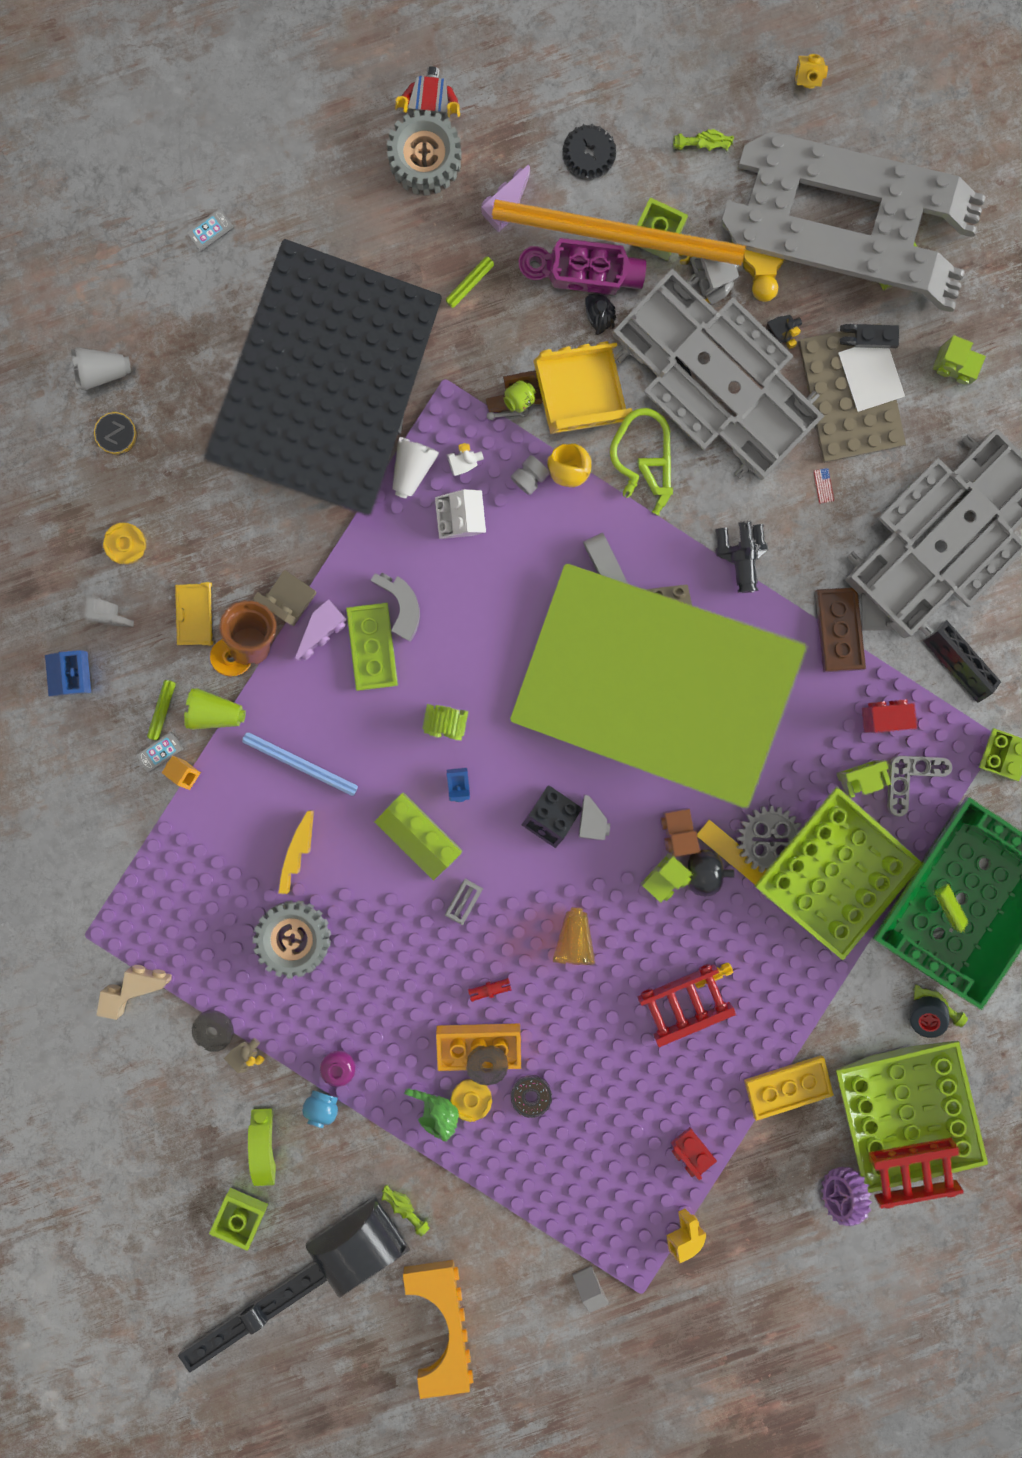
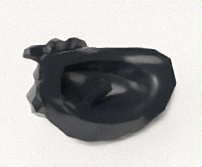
(600, 312)

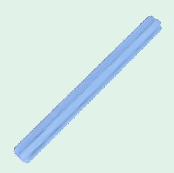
(300, 764)

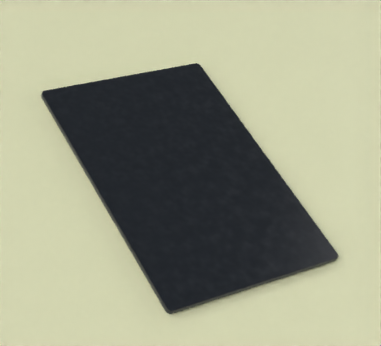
(324, 378)

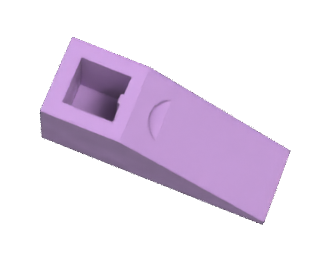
(509, 192)
(321, 625)

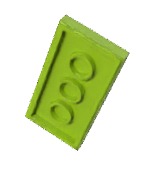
(372, 646)

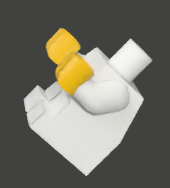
(464, 460)

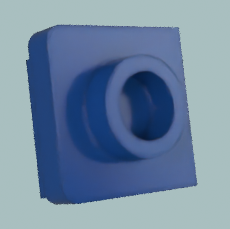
(458, 784)

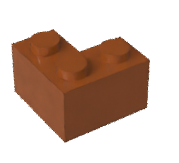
(680, 833)

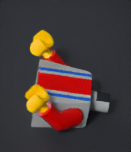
(429, 94)

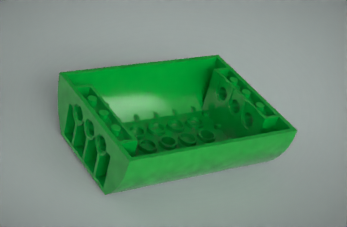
(980, 955)

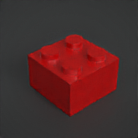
(891, 717)

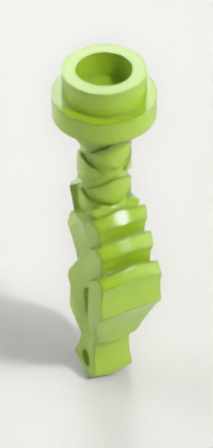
(707, 139)
(959, 1018)
(402, 1205)

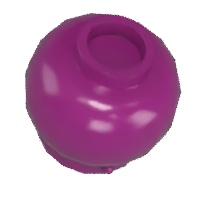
(337, 1068)

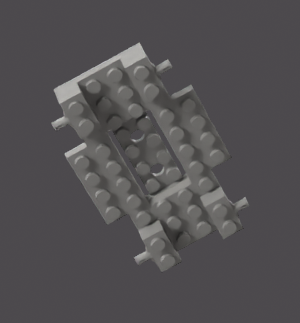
(670, 326)
(906, 578)

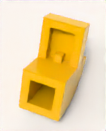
(688, 1239)

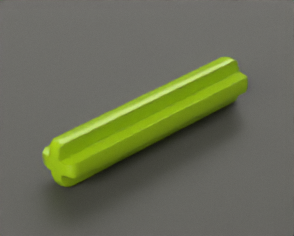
(469, 282)
(161, 710)

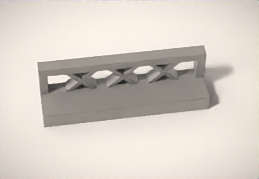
(105, 613)

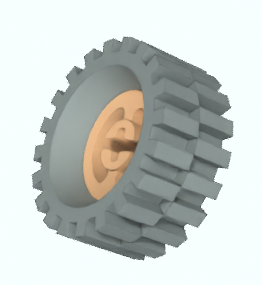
(413, 134)
(287, 960)

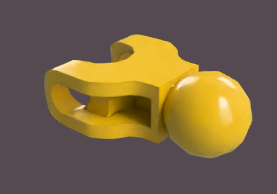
(763, 272)

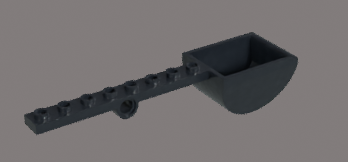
(341, 1255)

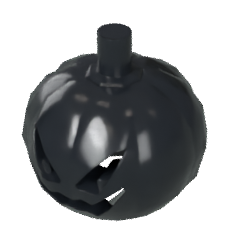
(707, 873)

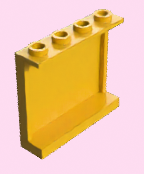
(580, 387)

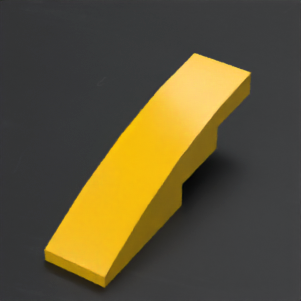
(300, 844)

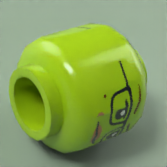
(519, 396)

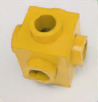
(810, 71)

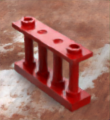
(702, 1018)
(911, 1154)

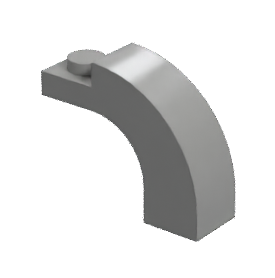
(409, 607)

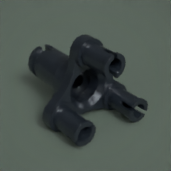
(744, 555)

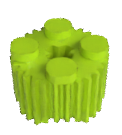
(445, 721)

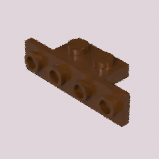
(497, 403)

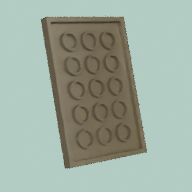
(843, 429)

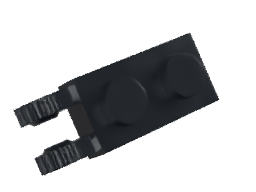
(871, 335)

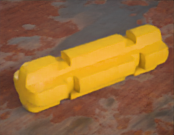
(725, 969)

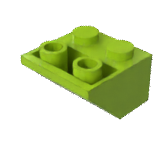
(1003, 755)

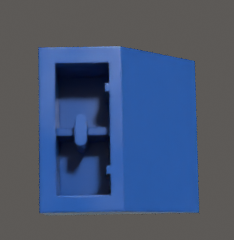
(68, 673)

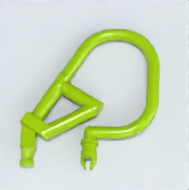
(666, 490)

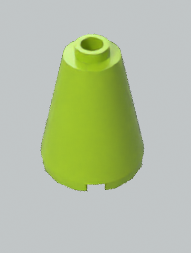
(211, 711)

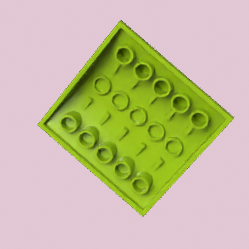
(838, 874)
(910, 1100)

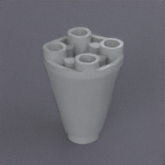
(97, 367)

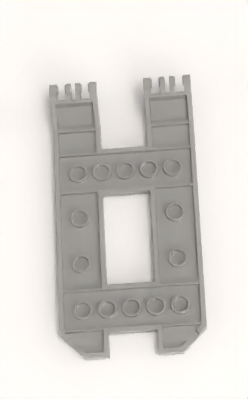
(879, 257)

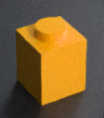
(181, 772)

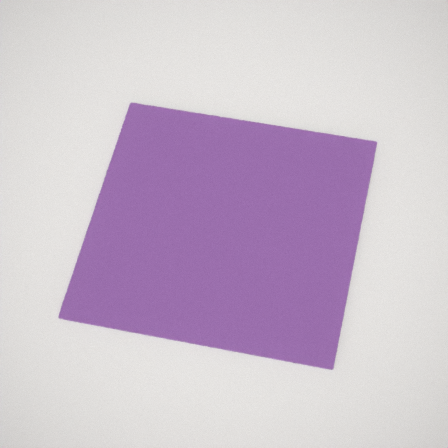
(397, 967)

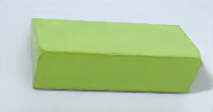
(951, 908)

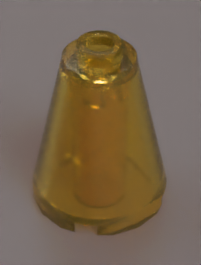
(575, 940)

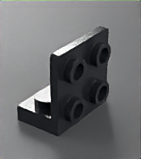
(552, 816)

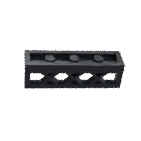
(961, 663)

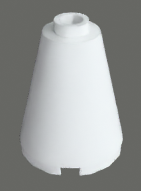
(411, 466)

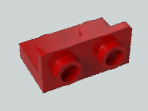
(693, 1153)

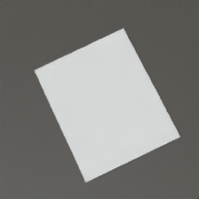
(871, 376)

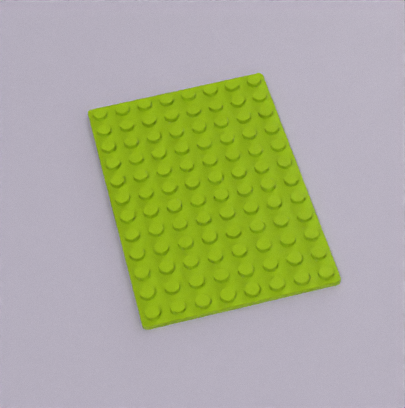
(658, 684)

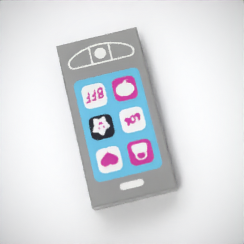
(210, 229)
(159, 752)

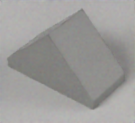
(590, 1289)

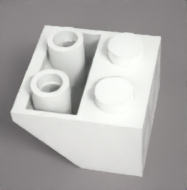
(460, 514)

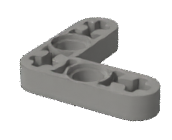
(909, 769)

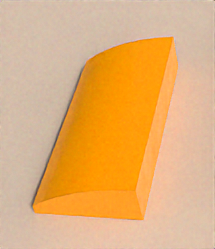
(458, 1041)

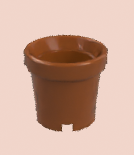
(248, 631)

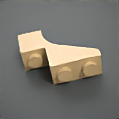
(135, 983)

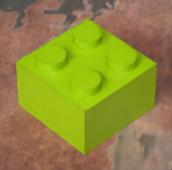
(661, 217)
(238, 1219)

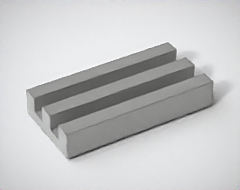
(472, 886)

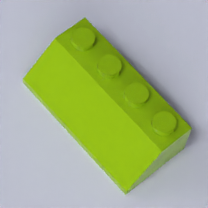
(418, 836)

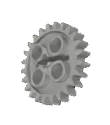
(770, 821)

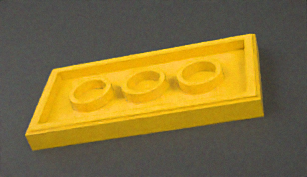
(788, 1087)

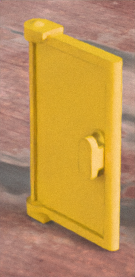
(197, 614)

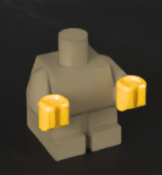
(244, 1056)

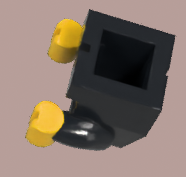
(784, 328)

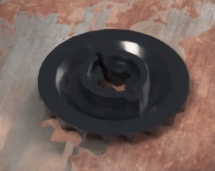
(584, 164)

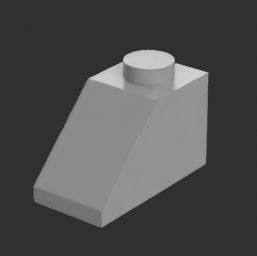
(592, 822)

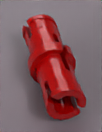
(489, 989)

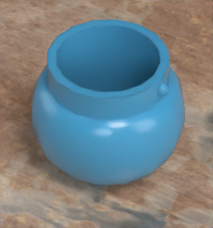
(320, 1109)

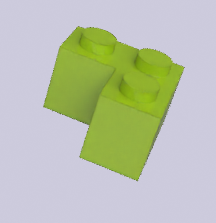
(958, 361)
(666, 877)

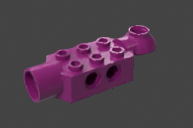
(584, 266)

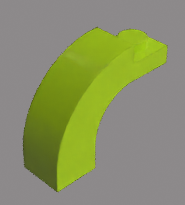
(260, 1153)

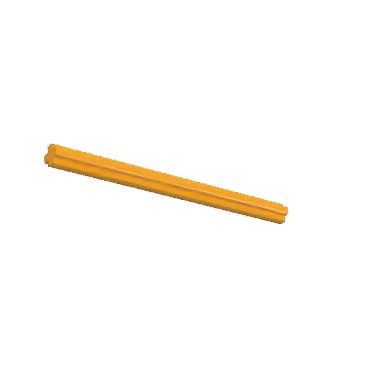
(618, 232)

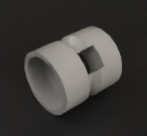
(531, 473)

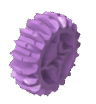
(846, 1196)

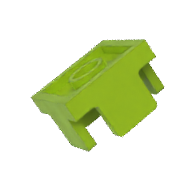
(865, 778)

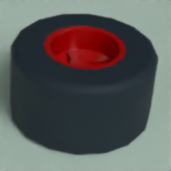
(929, 1017)

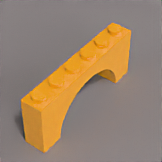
(438, 1284)

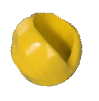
(569, 465)

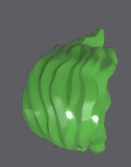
(439, 1114)

